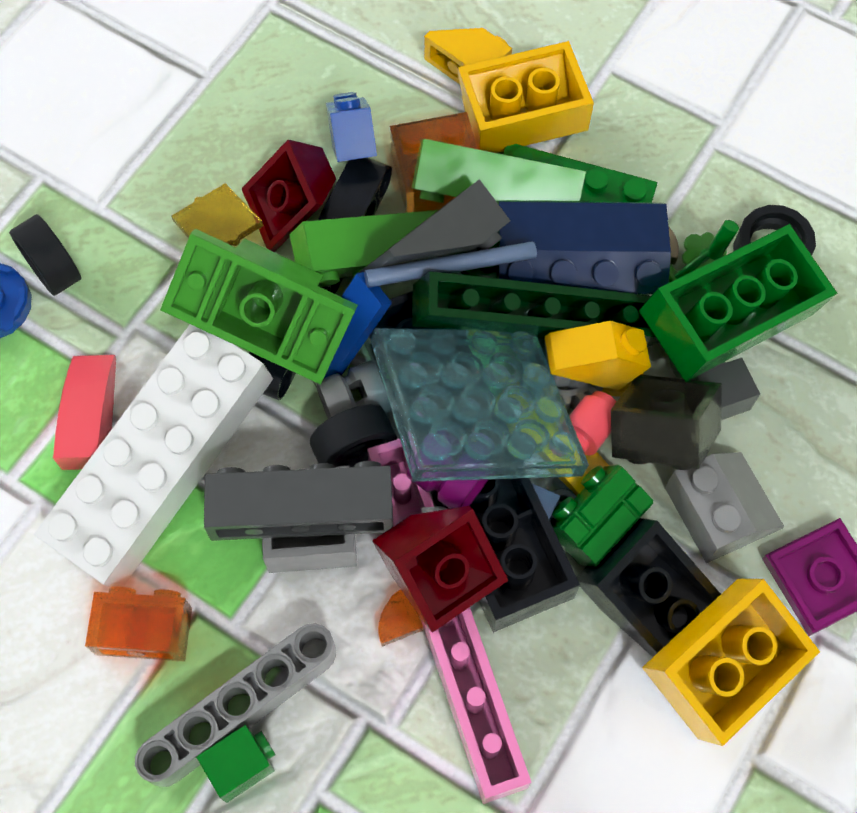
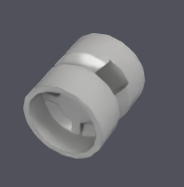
(337, 395)

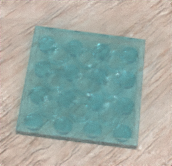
(476, 405)

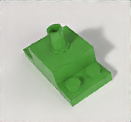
(259, 303)

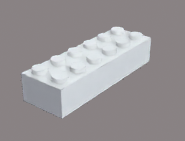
(154, 456)

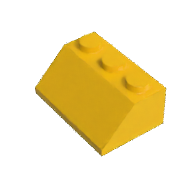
(525, 97)

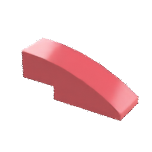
(84, 410)

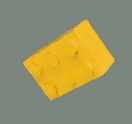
(731, 660)

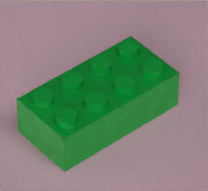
(737, 302)

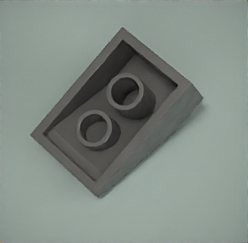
(459, 227)

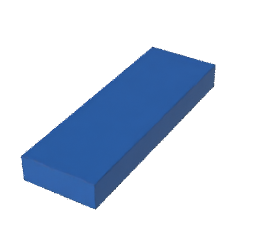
(371, 307)

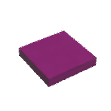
(818, 575)

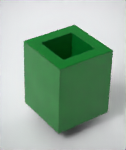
(237, 762)

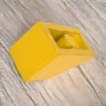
(462, 47)
(598, 354)

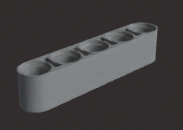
(214, 707)

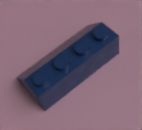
(589, 244)

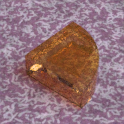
(398, 620)

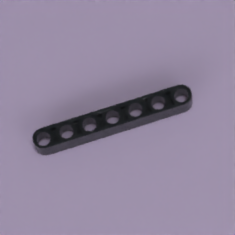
(354, 195)

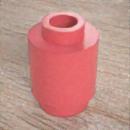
(593, 420)

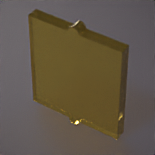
(219, 215)

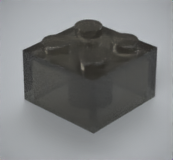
(666, 421)

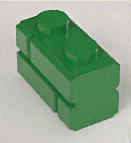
(599, 514)

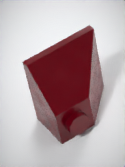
(288, 190)
(441, 562)

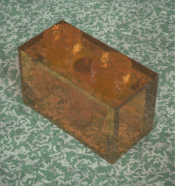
(139, 624)

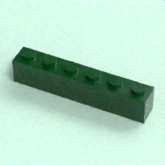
(513, 306)

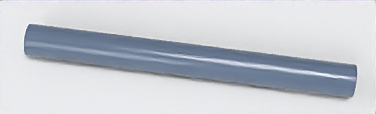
(450, 264)

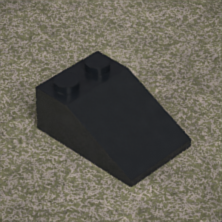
(648, 586)

